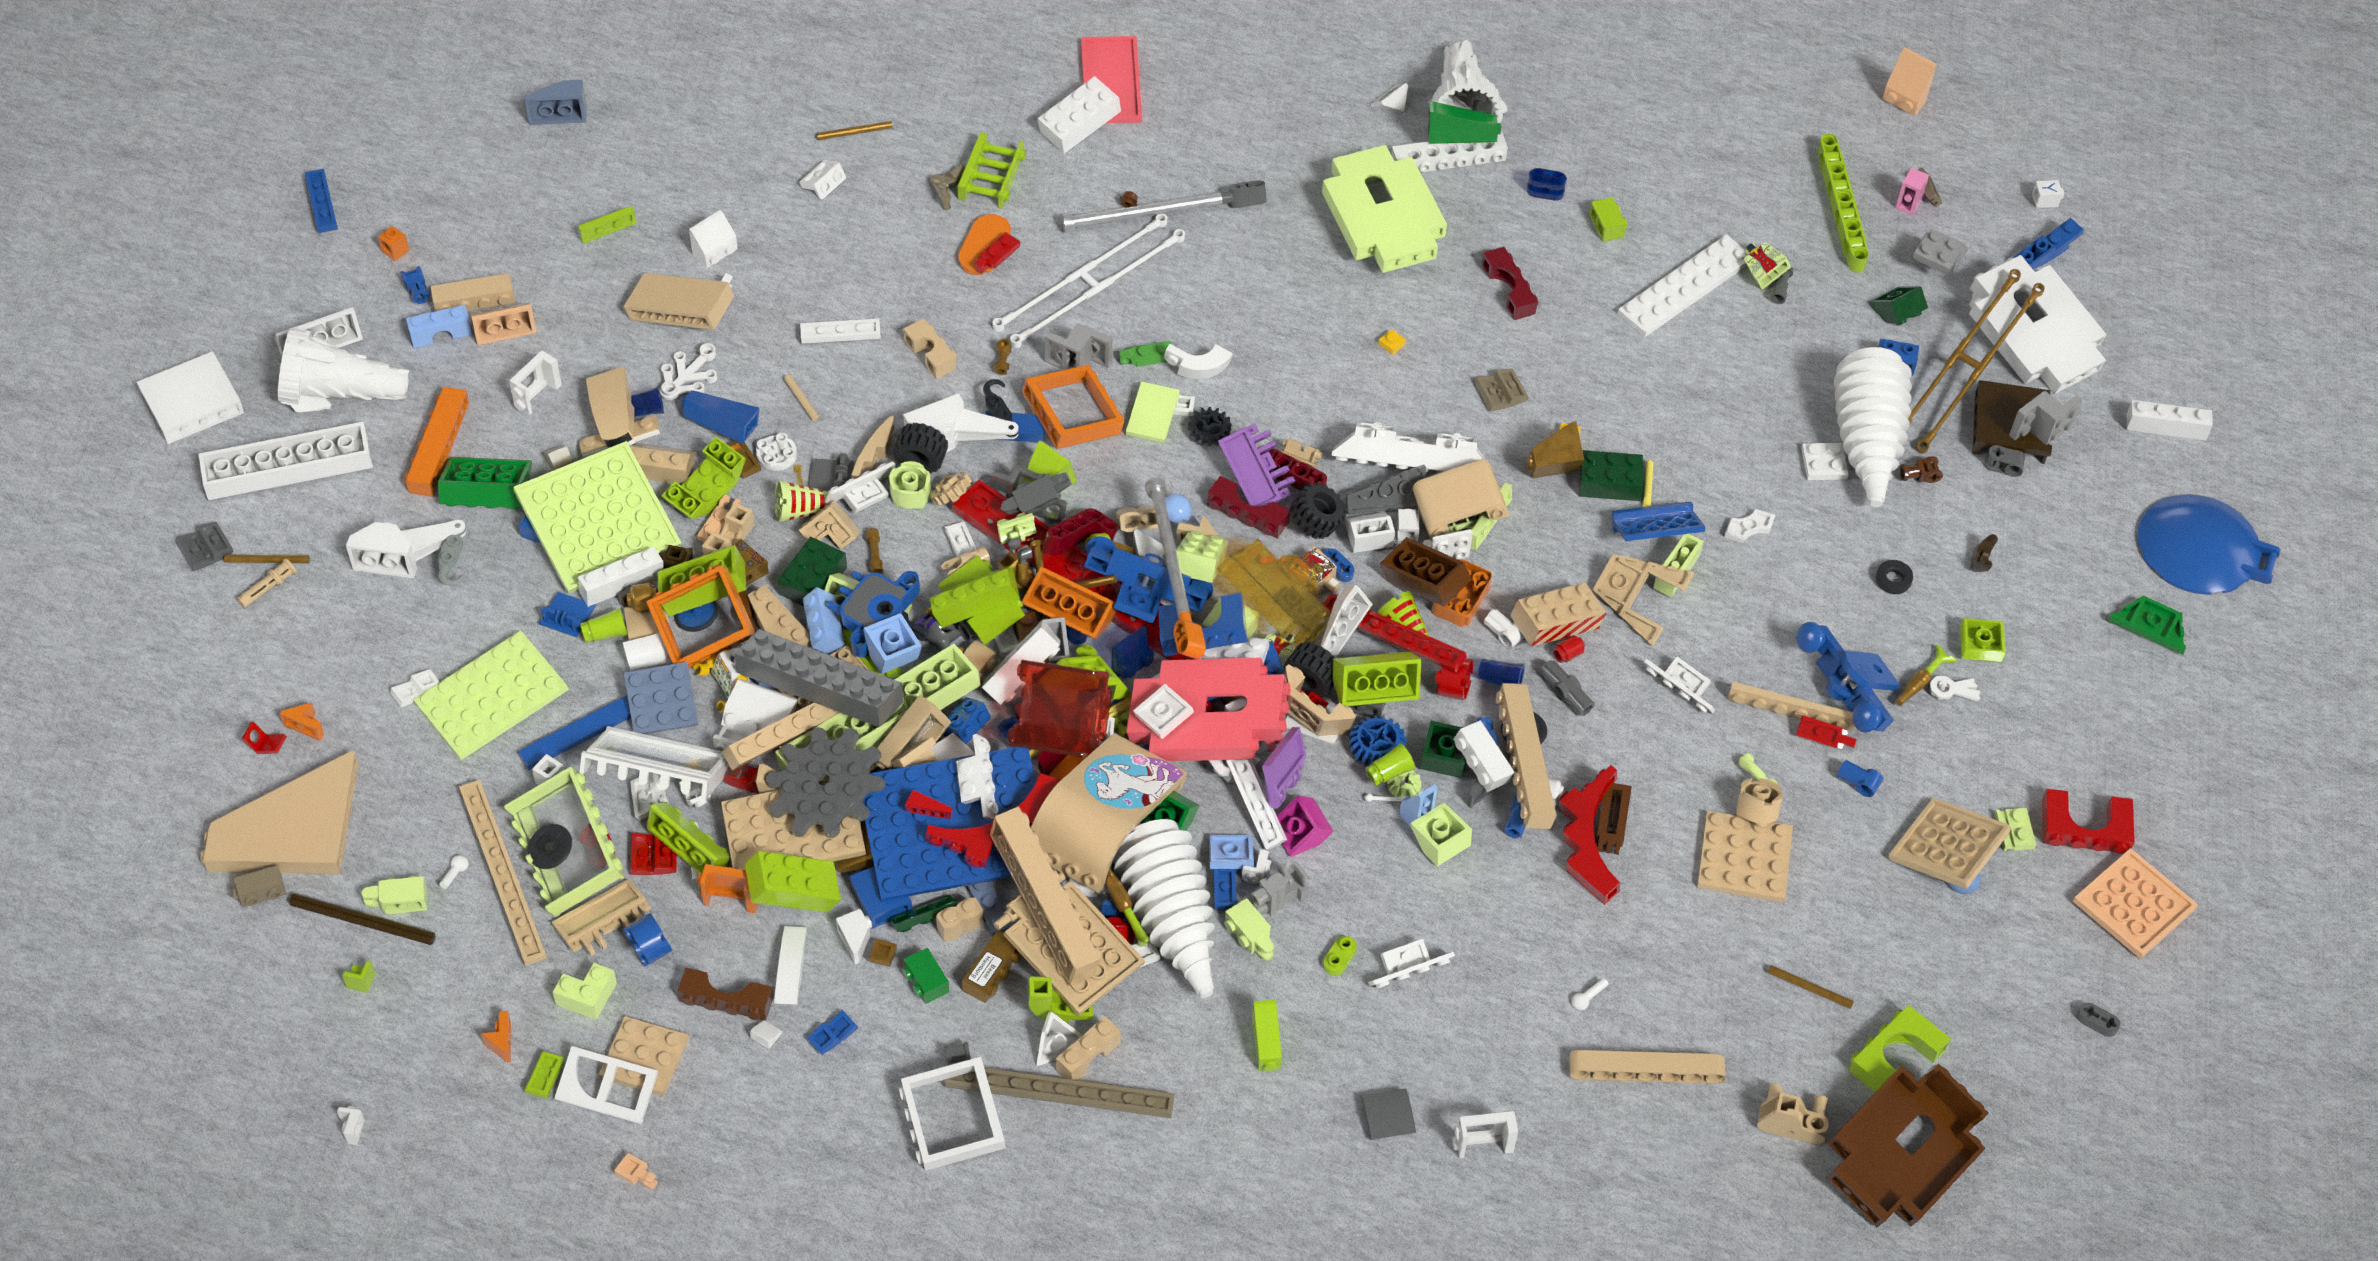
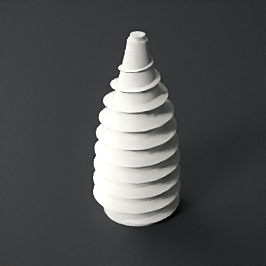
(1873, 415)
(1168, 896)

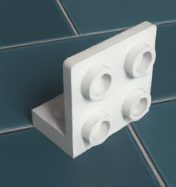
(1452, 544)

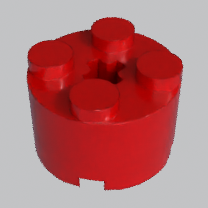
(1455, 684)

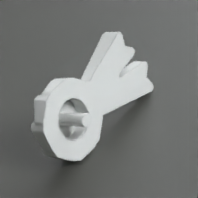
(1945, 688)

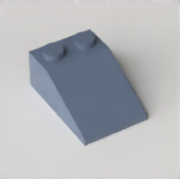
(557, 104)

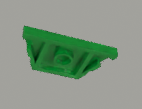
(2153, 622)

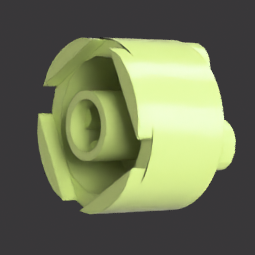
(910, 485)

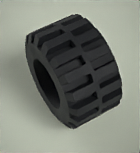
(921, 445)
(1317, 510)
(1315, 665)

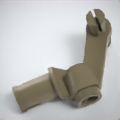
(941, 184)

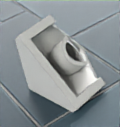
(1055, 1039)

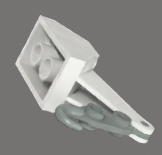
(389, 551)

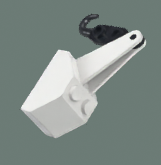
(966, 425)

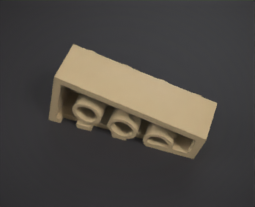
(775, 617)

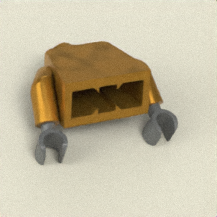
(1023, 575)

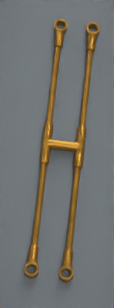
(1979, 366)

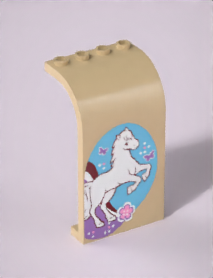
(1100, 805)

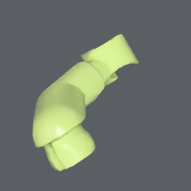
(1747, 764)

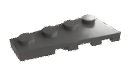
(1386, 494)

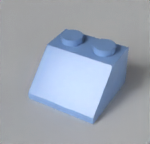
(891, 643)

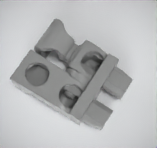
(1281, 889)

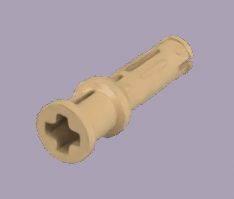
(273, 578)

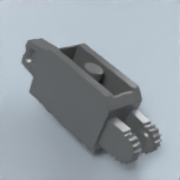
(1037, 494)

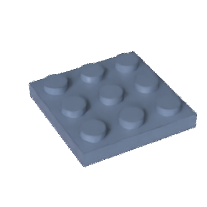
(661, 698)

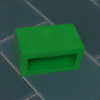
(925, 975)

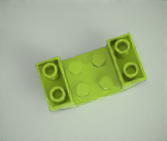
(708, 482)
(1095, 662)

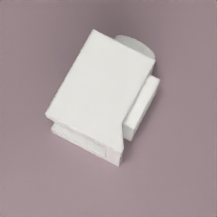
(1407, 524)

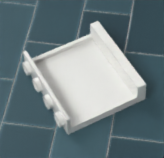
(190, 397)

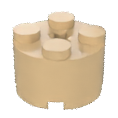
(1759, 801)

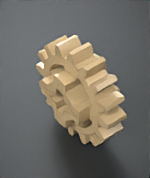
(950, 488)

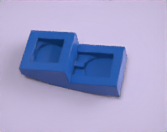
(833, 1033)

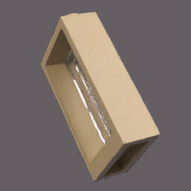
(919, 722)

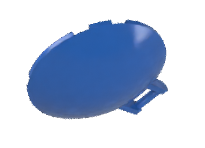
(2203, 545)

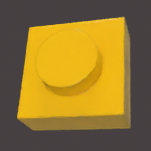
(1392, 342)

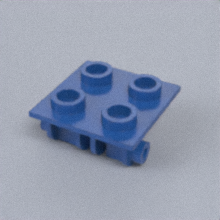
(566, 614)

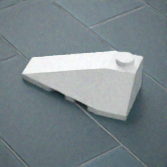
(1345, 617)

